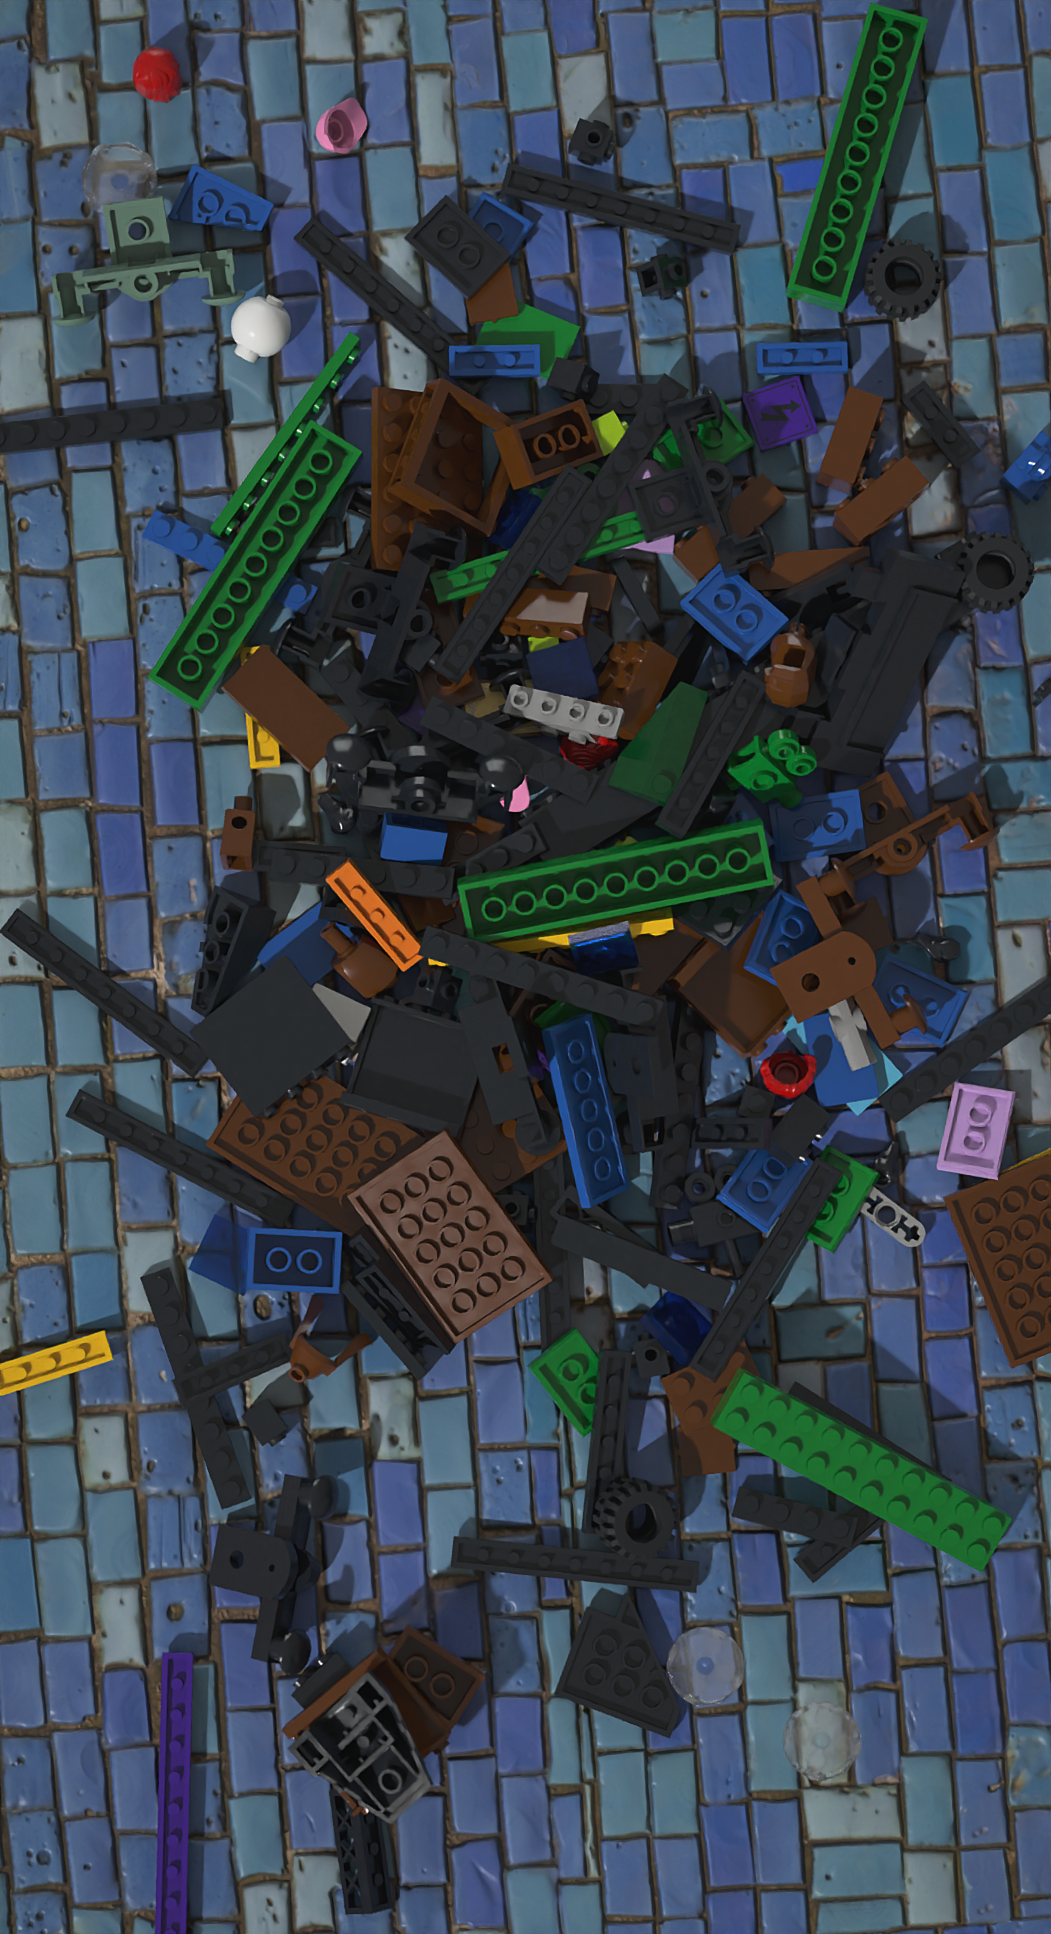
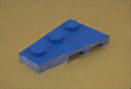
(219, 203)

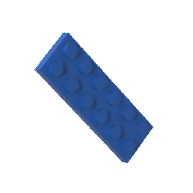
(585, 1109)

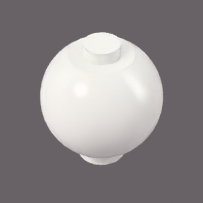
(260, 327)

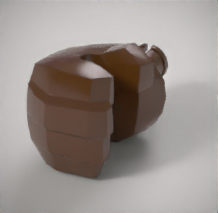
(792, 668)
(361, 962)

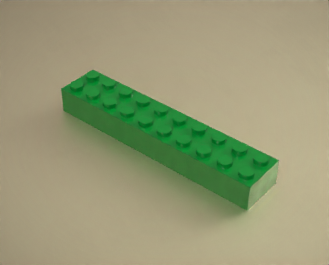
(856, 157)
(256, 566)
(615, 881)
(860, 1469)

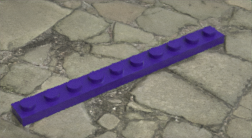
(174, 1793)

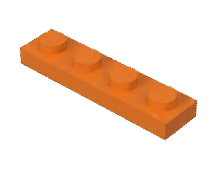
(375, 914)

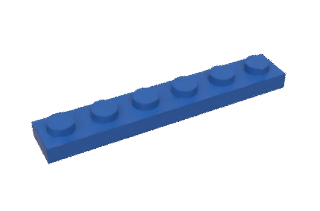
(209, 551)

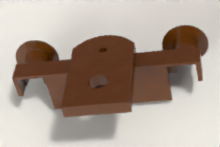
(901, 831)
(836, 972)

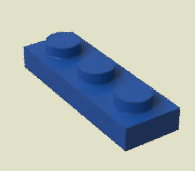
(801, 358)
(494, 361)

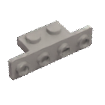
(564, 715)

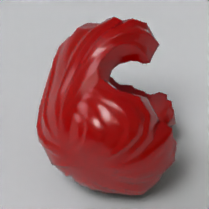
(157, 74)
(589, 754)
(788, 1073)

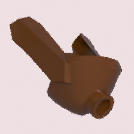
(309, 1362)

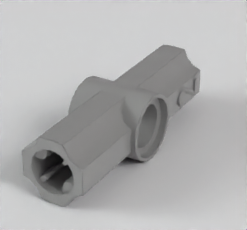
(851, 1031)

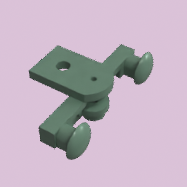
(141, 258)

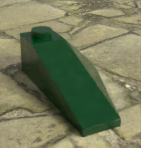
(661, 747)

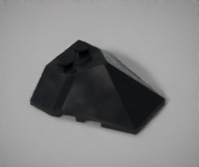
(366, 1751)

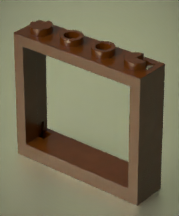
(415, 446)

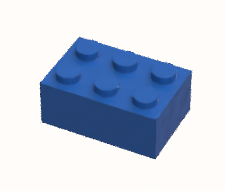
(293, 1260)

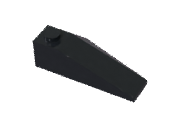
(233, 939)

